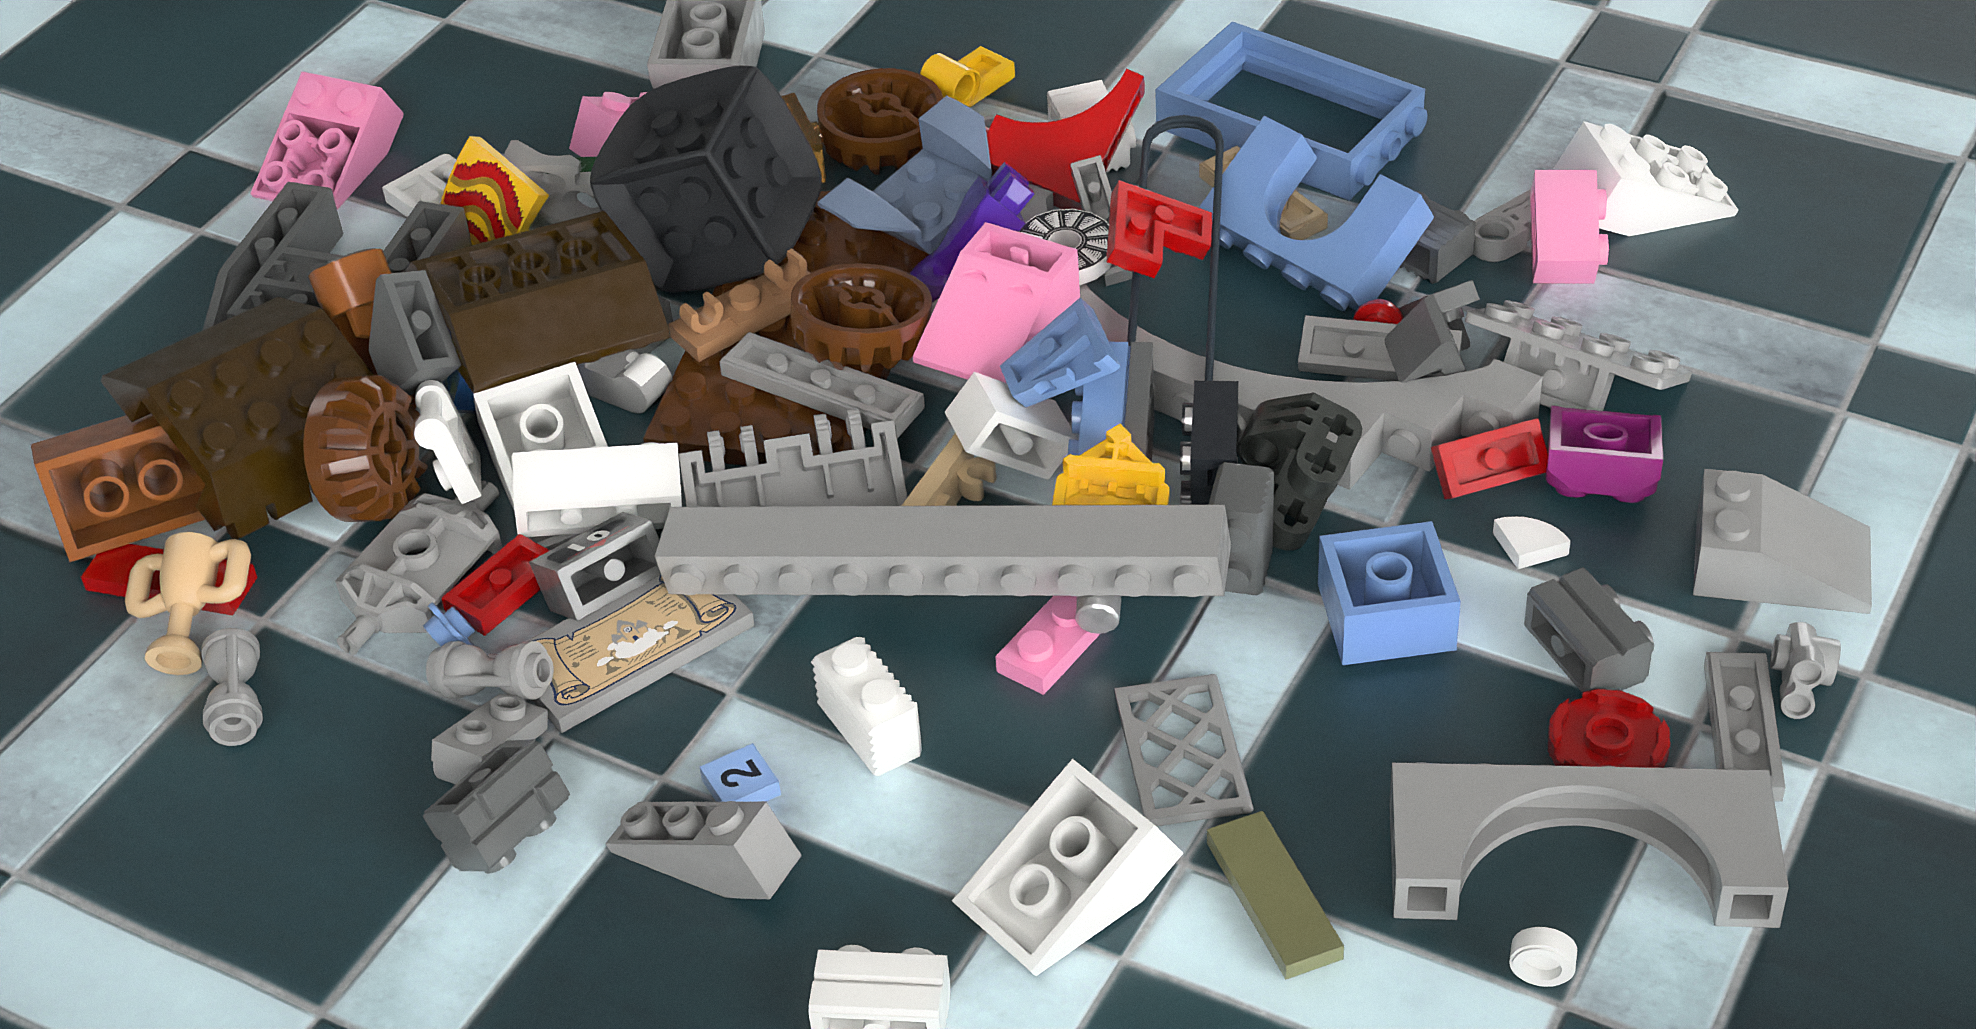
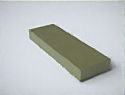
(1275, 895)

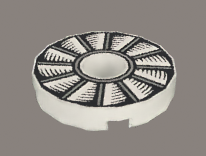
(1077, 230)

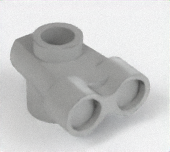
(1804, 663)

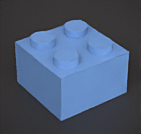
(1388, 593)

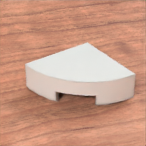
(1530, 540)

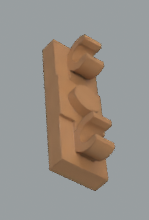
(738, 311)

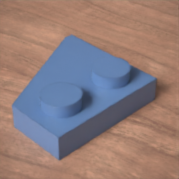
(1060, 357)

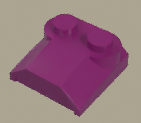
(1604, 453)

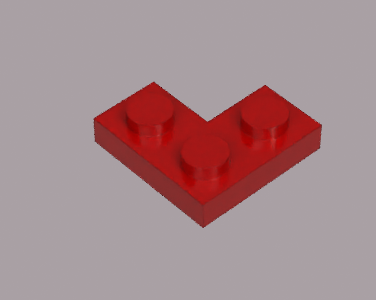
(1147, 222)

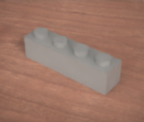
(1095, 197)

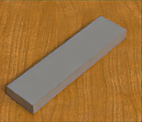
(820, 385)

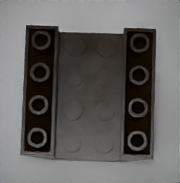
(544, 300)

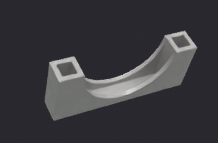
(1706, 820)

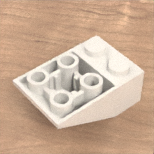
(1646, 180)

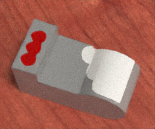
(626, 379)

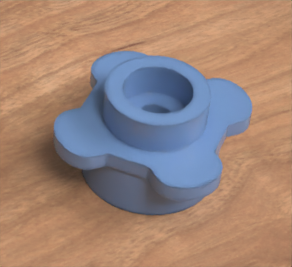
(448, 626)

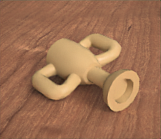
(186, 584)

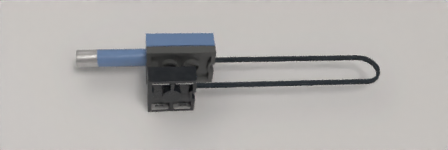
(1129, 392)

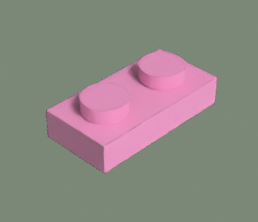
(1045, 646)

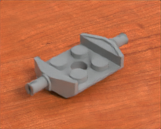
(394, 589)

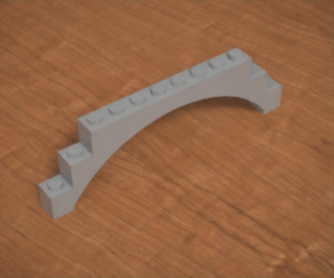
(1394, 415)

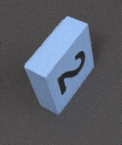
(740, 777)

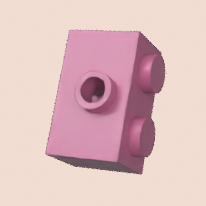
(1566, 226)

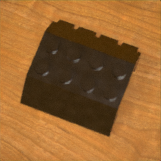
(241, 405)

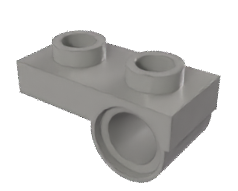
(482, 732)

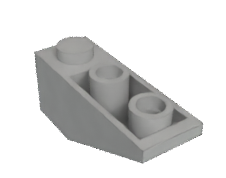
(712, 845)

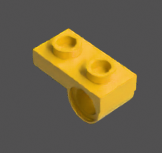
(971, 76)

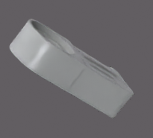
(1507, 221)

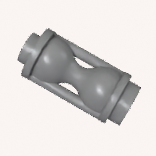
(466, 669)
(232, 706)

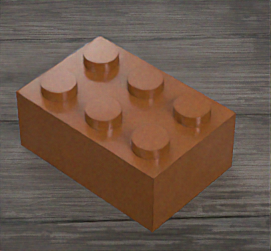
(116, 484)

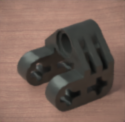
(1292, 442)

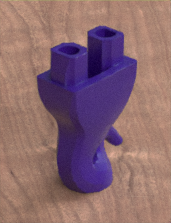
(991, 202)

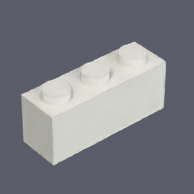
(586, 486)

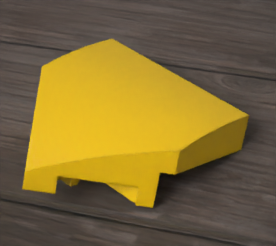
(1111, 475)

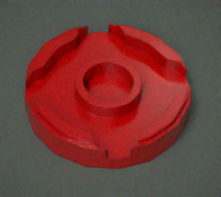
(1608, 731)

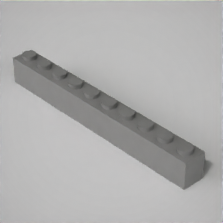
(947, 550)

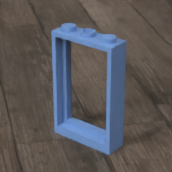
(1308, 70)

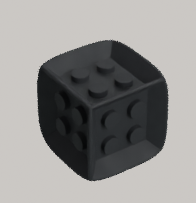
(708, 178)

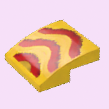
(493, 193)

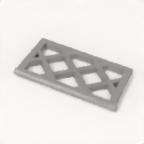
(1195, 803)

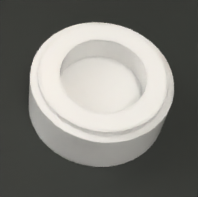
(1543, 956)

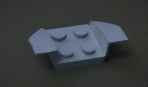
(928, 189)

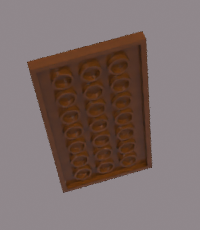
(706, 401)

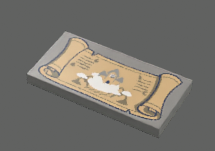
(632, 646)

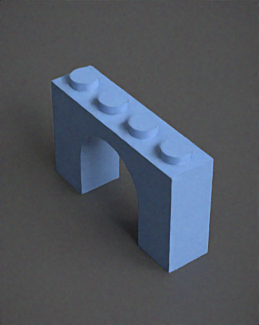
(1344, 265)

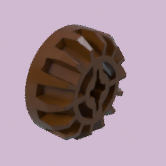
(875, 117)
(860, 315)
(362, 448)

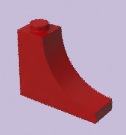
(1046, 149)

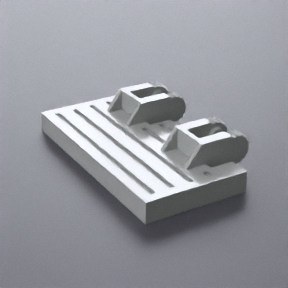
(797, 477)

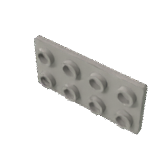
(1574, 365)

